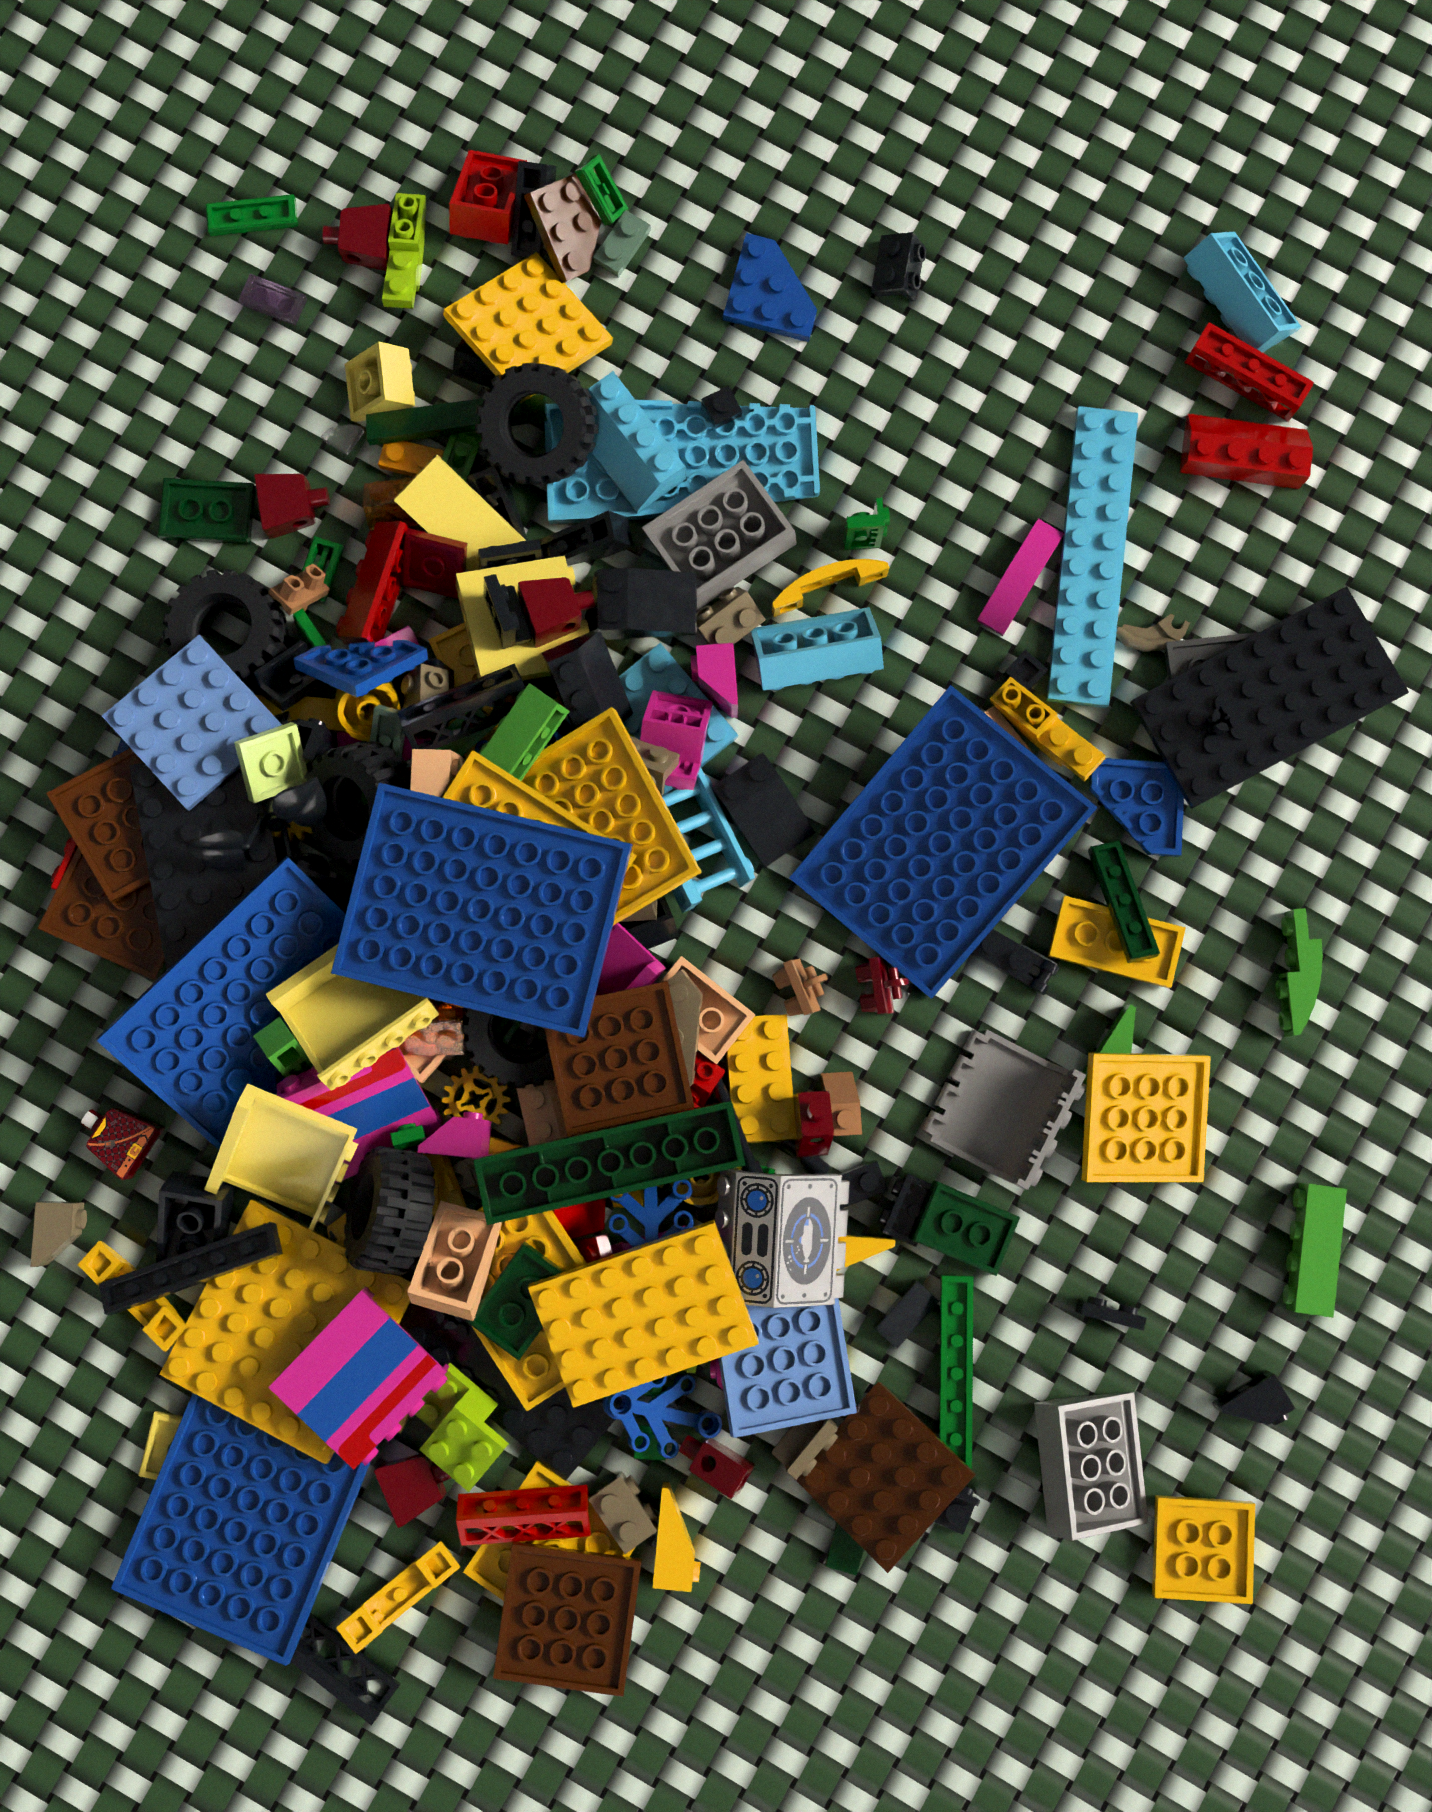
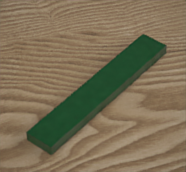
(443, 420)

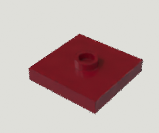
(432, 562)

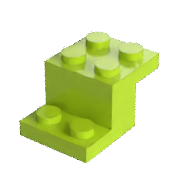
(461, 1438)

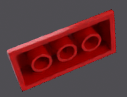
(1246, 451)
(376, 587)

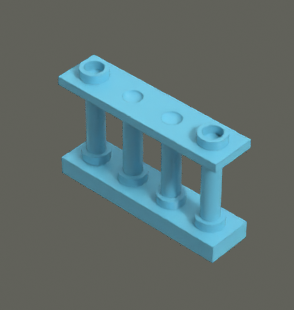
(740, 867)

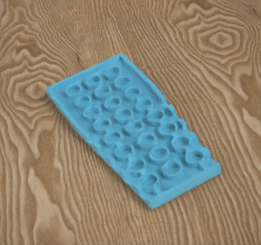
(772, 441)

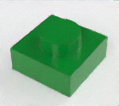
(408, 1136)
(651, 1452)

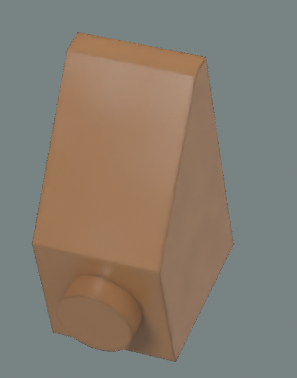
(844, 1102)

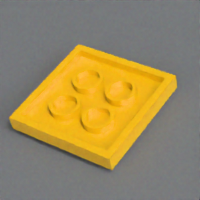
(1203, 1549)

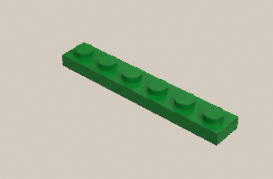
(956, 1364)

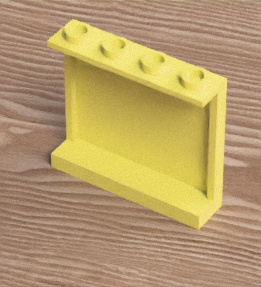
(481, 632)
(346, 1020)
(283, 1153)

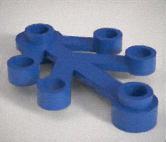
(651, 1214)
(656, 1411)

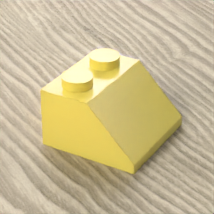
(379, 381)

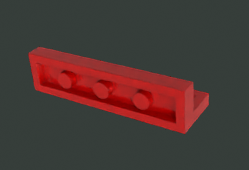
(1250, 370)
(522, 1510)

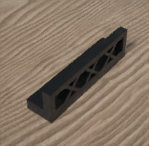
(457, 703)
(335, 1679)

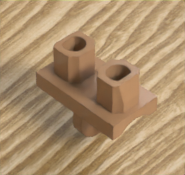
(300, 590)
(805, 985)

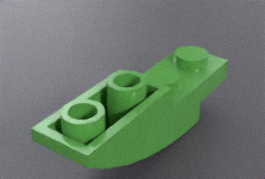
(1301, 985)

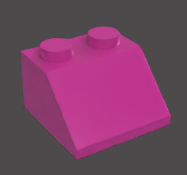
(717, 675)

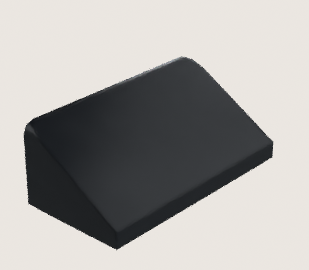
(906, 1313)

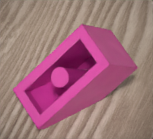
(460, 1137)

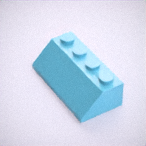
(1240, 291)
(632, 446)
(817, 649)

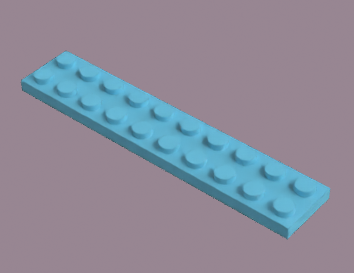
(1092, 557)

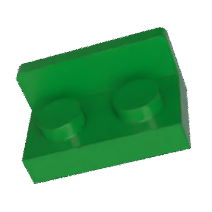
(867, 530)

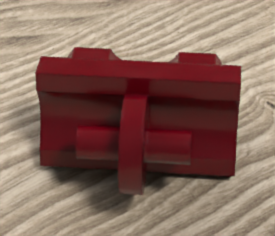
(877, 973)

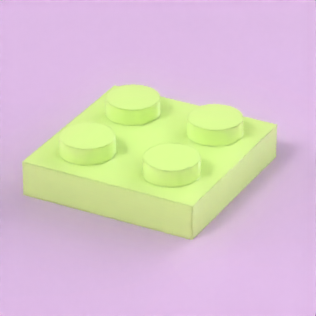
(271, 761)

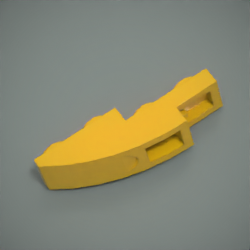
(1046, 730)

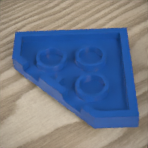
(768, 292)
(360, 666)
(1143, 802)

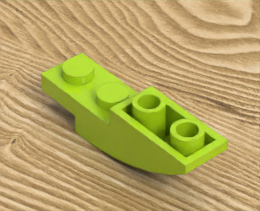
(406, 251)

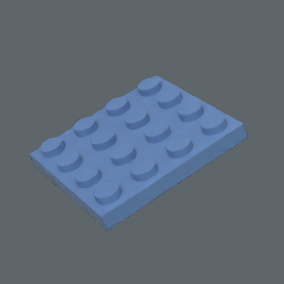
(188, 719)
(792, 1374)

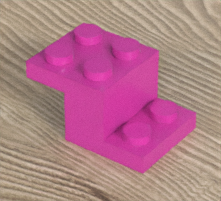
(681, 727)

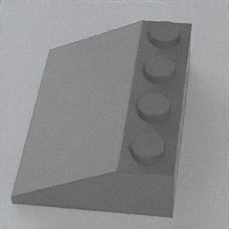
(722, 532)
(1091, 1464)

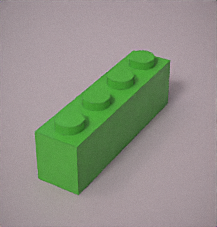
(524, 732)
(1315, 1249)

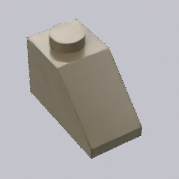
(55, 1228)

